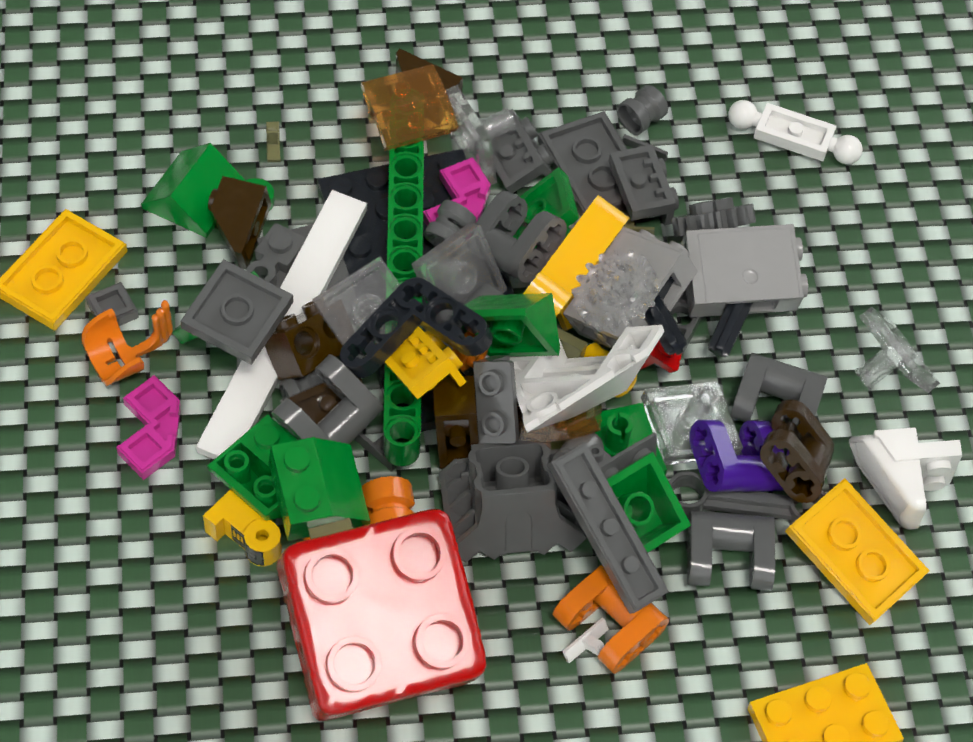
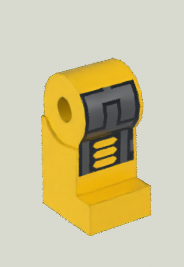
(246, 527)

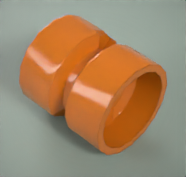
(388, 498)

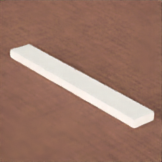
(306, 279)

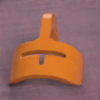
(105, 329)

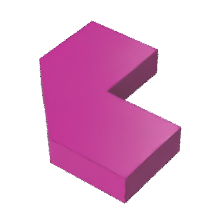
(466, 187)
(157, 440)

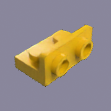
(423, 363)

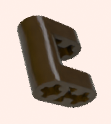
(807, 457)

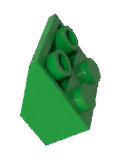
(246, 467)

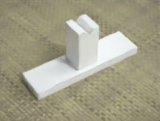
(588, 640)

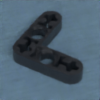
(411, 314)

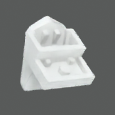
(904, 469)

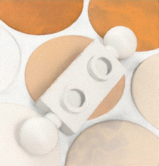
(795, 132)

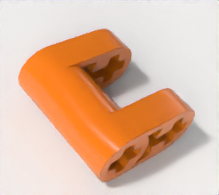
(637, 629)

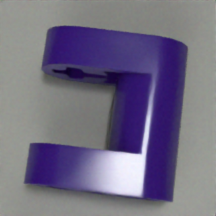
(724, 469)

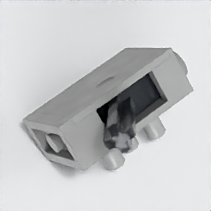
(674, 274)
(743, 275)

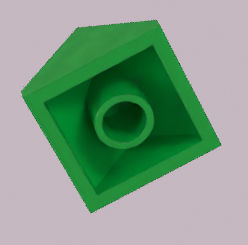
(186, 188)
(519, 324)

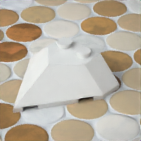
(564, 387)

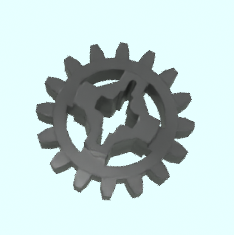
(714, 215)

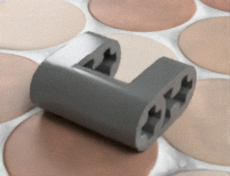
(518, 255)
(779, 381)
(345, 420)
(732, 533)

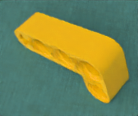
(582, 245)

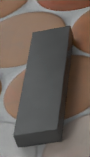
(607, 528)

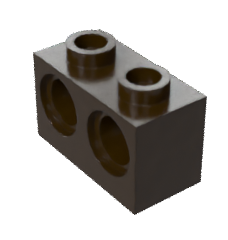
(312, 343)

